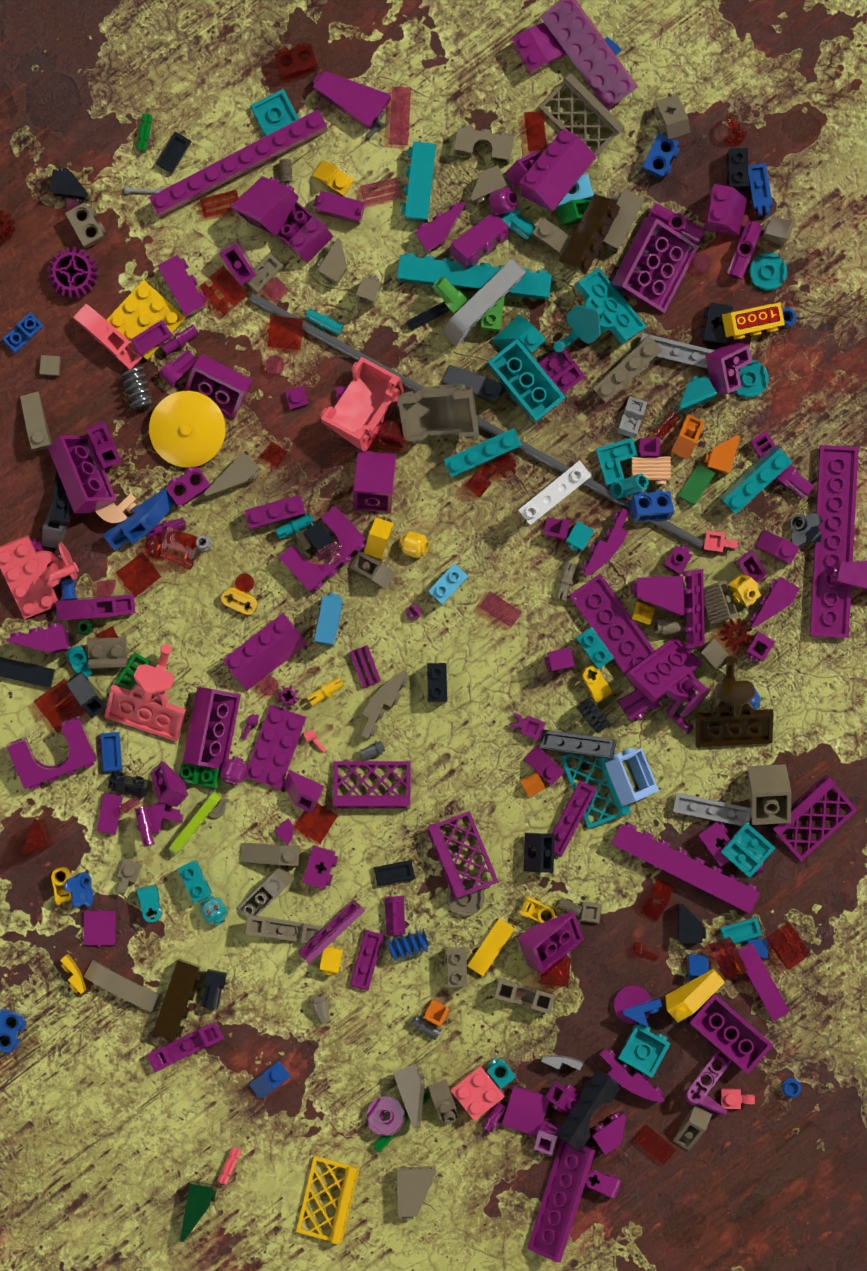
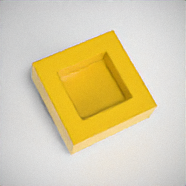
(643, 613)

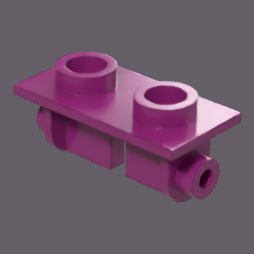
(395, 915)

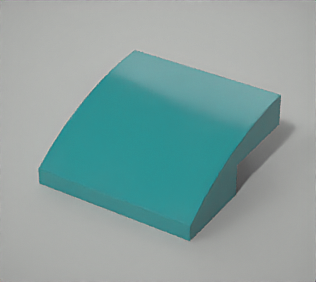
(748, 849)

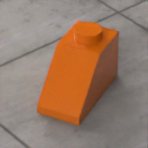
(687, 436)
(722, 456)

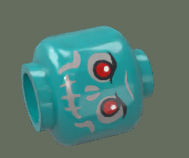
(213, 910)

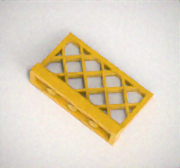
(344, 1204)

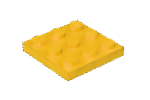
(142, 310)

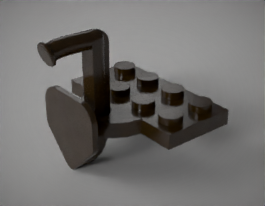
(737, 724)

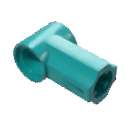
(518, 224)
(629, 486)

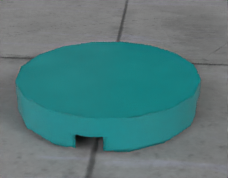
(768, 271)
(753, 379)

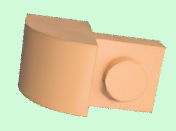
(116, 514)

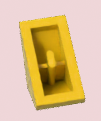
(378, 538)

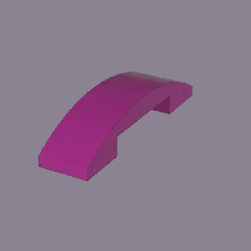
(185, 1046)

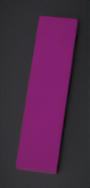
(572, 816)
(331, 931)

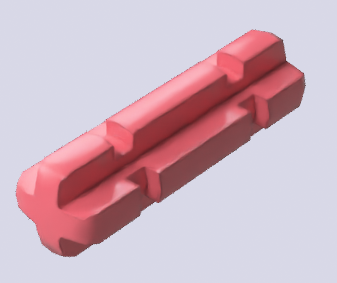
(229, 1165)

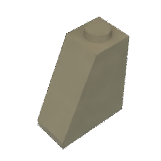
(412, 1189)

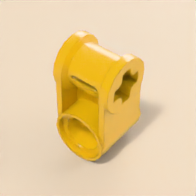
(598, 686)
(59, 886)
(535, 909)

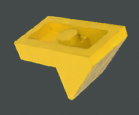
(333, 178)

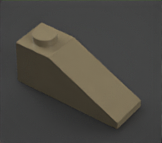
(551, 237)
(35, 421)
(237, 474)
(270, 854)
(412, 1089)

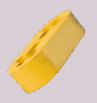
(239, 601)

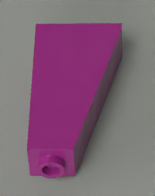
(352, 98)
(850, 574)

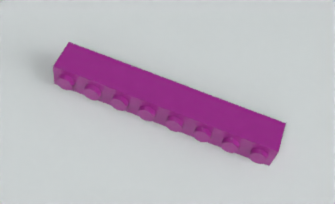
(688, 869)

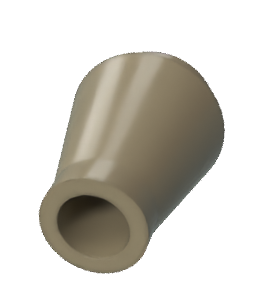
(668, 627)
(320, 1007)

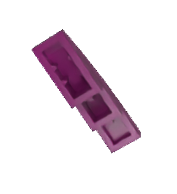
(763, 982)

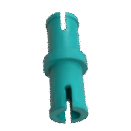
(324, 322)
(294, 526)

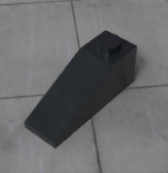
(482, 386)

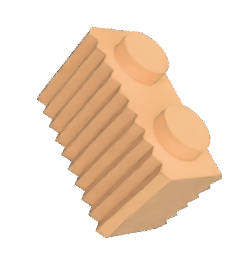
(654, 468)

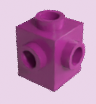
(562, 1097)

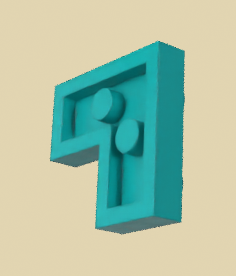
(611, 456)

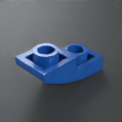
(22, 333)

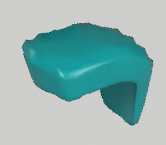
(79, 660)

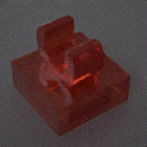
(504, 464)

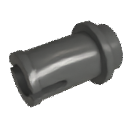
(372, 750)

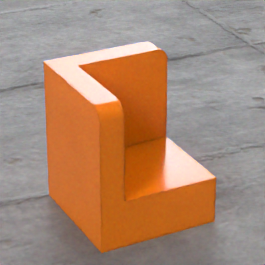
(436, 1012)

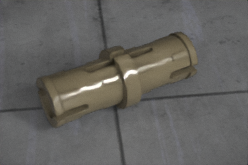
(565, 581)

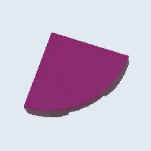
(285, 831)

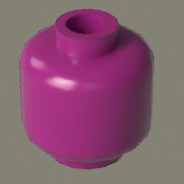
(503, 200)
(233, 771)

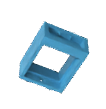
(329, 619)

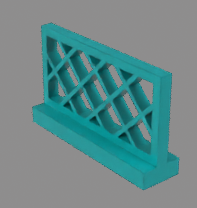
(623, 810)

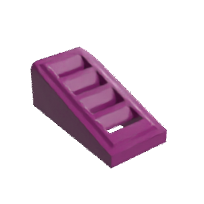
(764, 435)
(709, 1104)

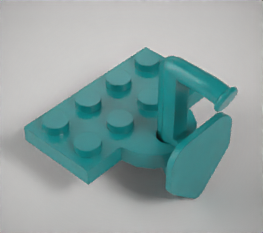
(602, 311)

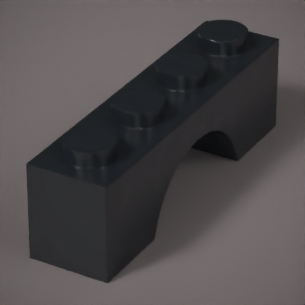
(598, 1091)

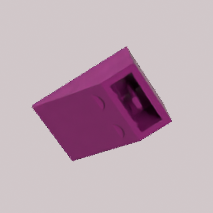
(304, 233)
(50, 640)

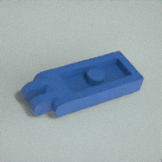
(760, 188)

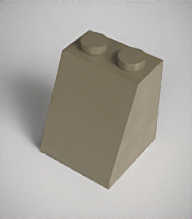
(769, 794)

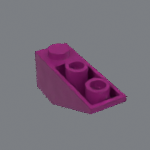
(436, 232)
(779, 597)

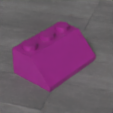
(220, 384)

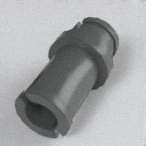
(426, 1027)

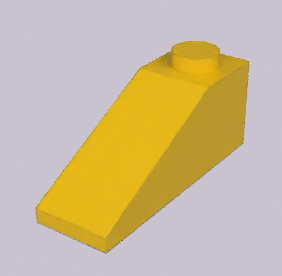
(691, 996)

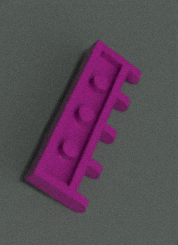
(694, 608)

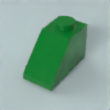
(572, 211)

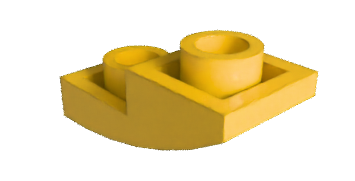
(76, 980)

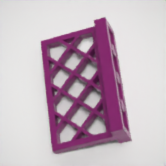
(372, 801)
(806, 803)
(446, 861)

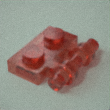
(228, 286)
(727, 958)

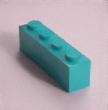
(420, 181)
(482, 452)
(755, 479)

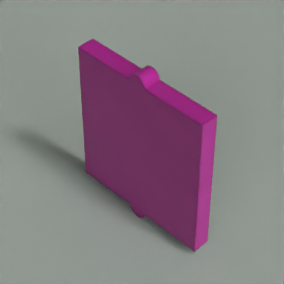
(99, 928)

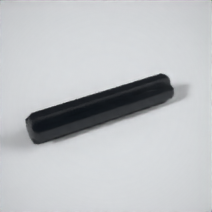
(428, 315)

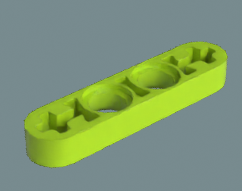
(195, 823)

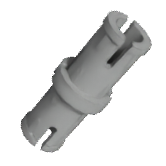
(200, 540)

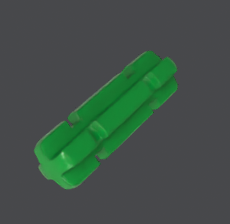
(144, 132)

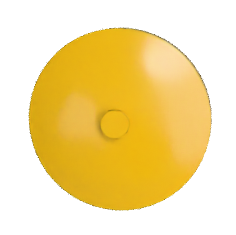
(187, 429)

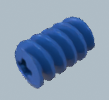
(408, 945)

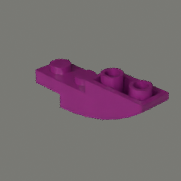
(602, 550)
(95, 607)
(635, 1083)

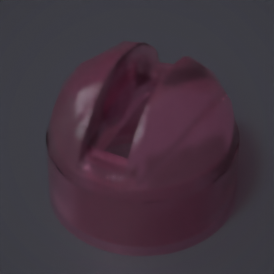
(70, 203)

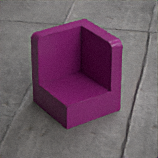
(649, 447)
(556, 528)

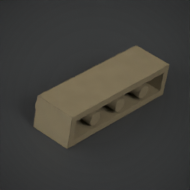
(627, 368)

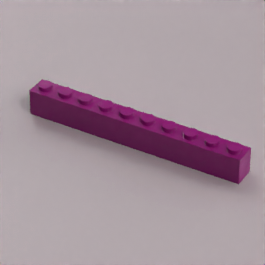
(238, 163)

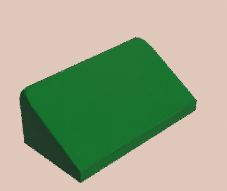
(696, 484)

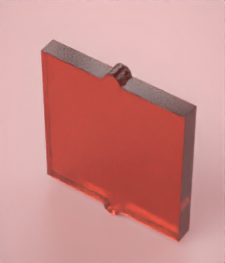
(285, 332)
(138, 574)
(316, 823)

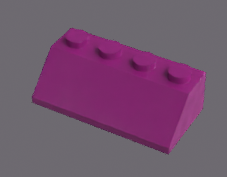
(556, 170)
(81, 473)
(265, 651)
(211, 727)
(730, 1033)

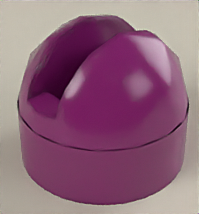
(409, 614)

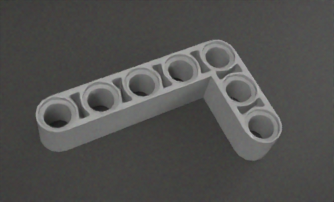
(483, 301)

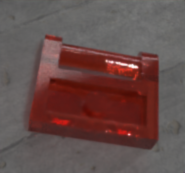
(179, 541)

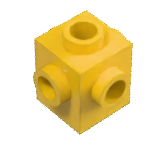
(744, 590)

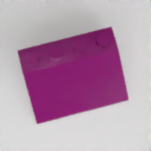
(655, 264)

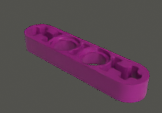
(711, 1073)

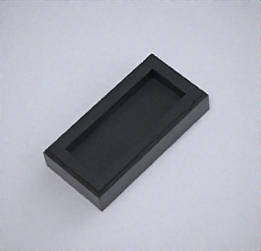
(173, 152)
(394, 872)

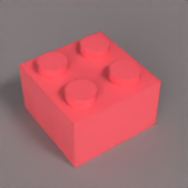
(477, 1092)

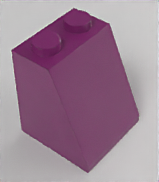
(266, 204)
(725, 211)
(374, 481)
(661, 593)

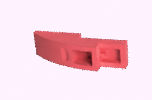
(107, 336)

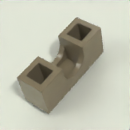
(468, 139)
(524, 995)

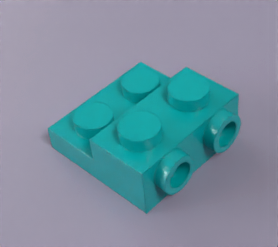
(644, 1050)

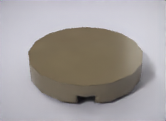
(468, 904)

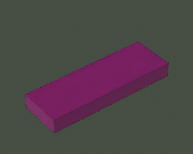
(366, 960)

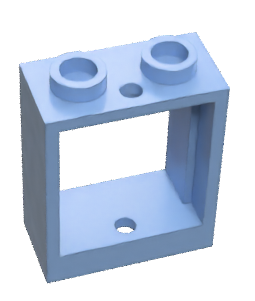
(641, 773)

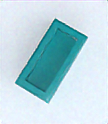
(742, 930)

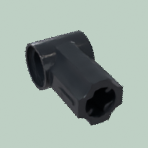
(213, 985)

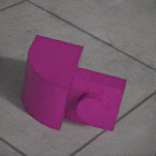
(103, 444)
(158, 812)

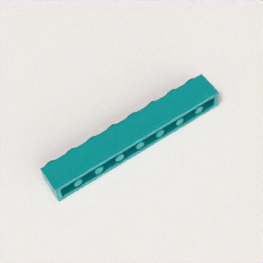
(473, 278)

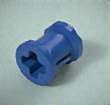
(68, 589)

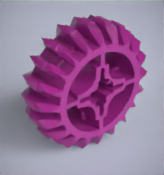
(64, 271)

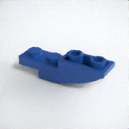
(144, 519)

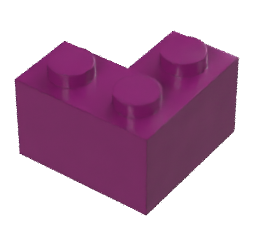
(724, 366)

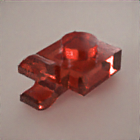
(480, 481)

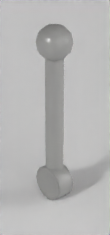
(127, 190)

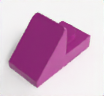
(544, 765)

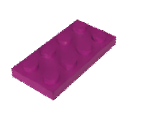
(275, 746)

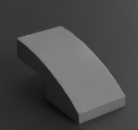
(632, 417)
(557, 1060)

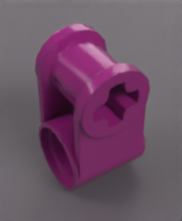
(605, 1183)

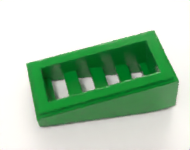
(126, 670)

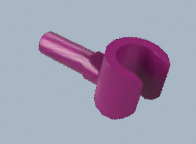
(252, 720)

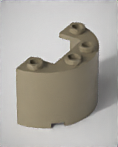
(438, 412)

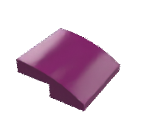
(561, 370)
(525, 1111)

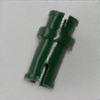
(80, 626)

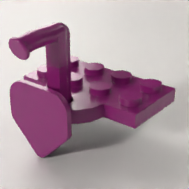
(671, 673)

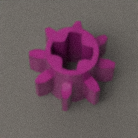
(283, 699)

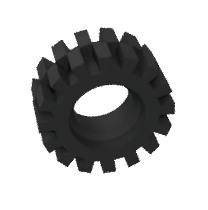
(593, 715)

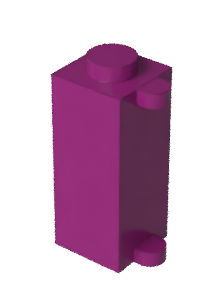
(339, 207)

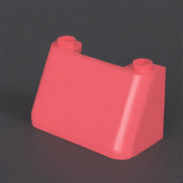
(364, 404)

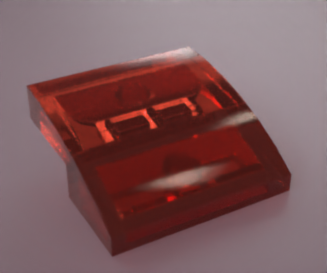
(59, 705)

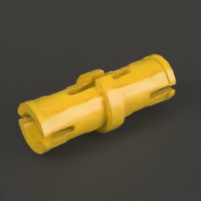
(325, 691)

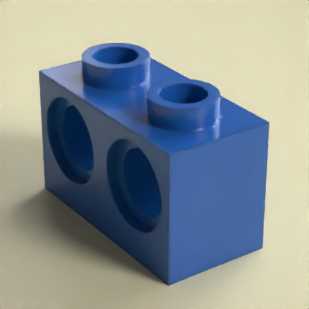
(658, 155)
(652, 510)
(11, 1032)

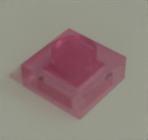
(275, 290)

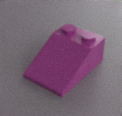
(537, 48)
(550, 941)

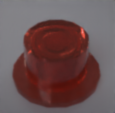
(391, 438)

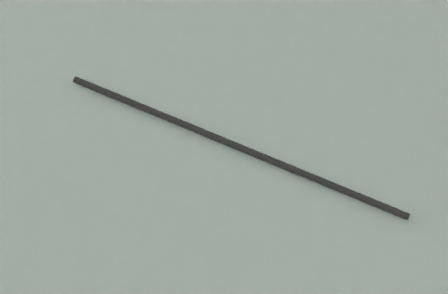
(482, 424)

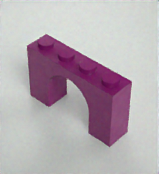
(312, 574)
(34, 772)

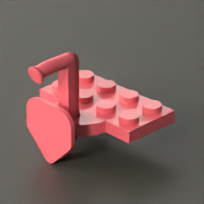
(30, 576)
(147, 703)

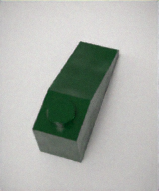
(198, 1201)

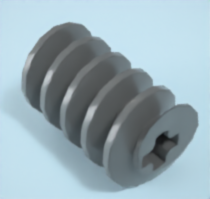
(136, 388)

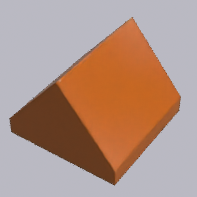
(532, 784)

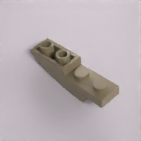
(385, 695)

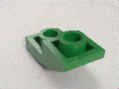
(200, 775)

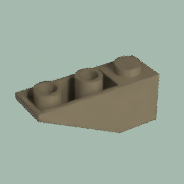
(266, 892)

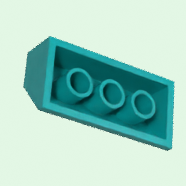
(525, 381)

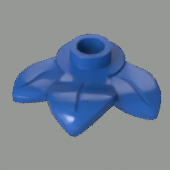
(80, 890)

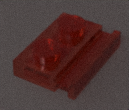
(788, 946)

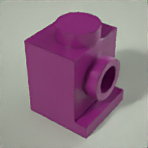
(671, 562)
(766, 645)
(547, 1138)

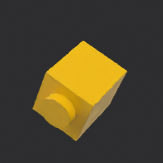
(331, 960)

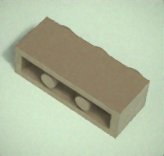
(630, 205)

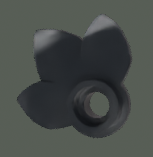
(808, 531)

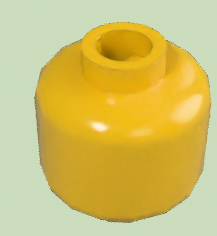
(414, 544)

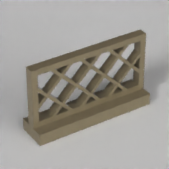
(590, 102)

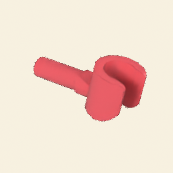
(310, 735)

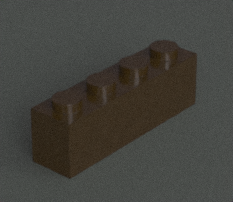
(590, 234)
(177, 999)

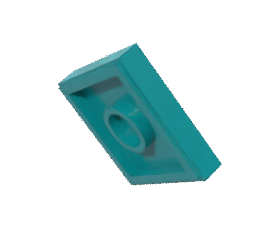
(274, 112)

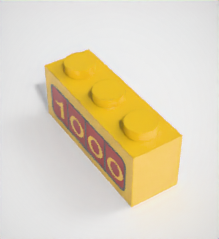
(753, 320)

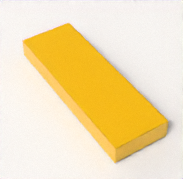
(491, 947)

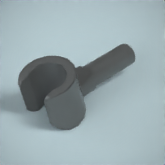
(379, 125)

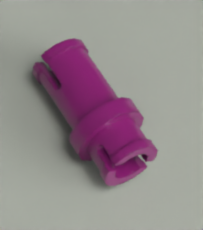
(493, 1117)

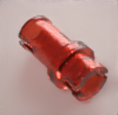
(668, 422)

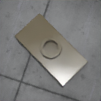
(264, 272)

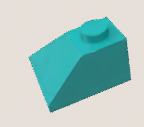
(520, 330)
(696, 393)

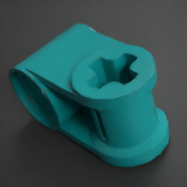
(148, 899)

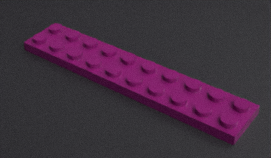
(837, 508)

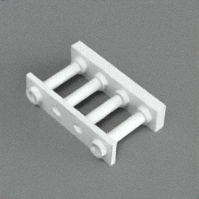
(555, 492)

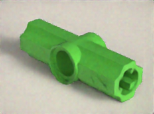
(453, 298)

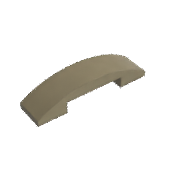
(280, 929)
(121, 986)

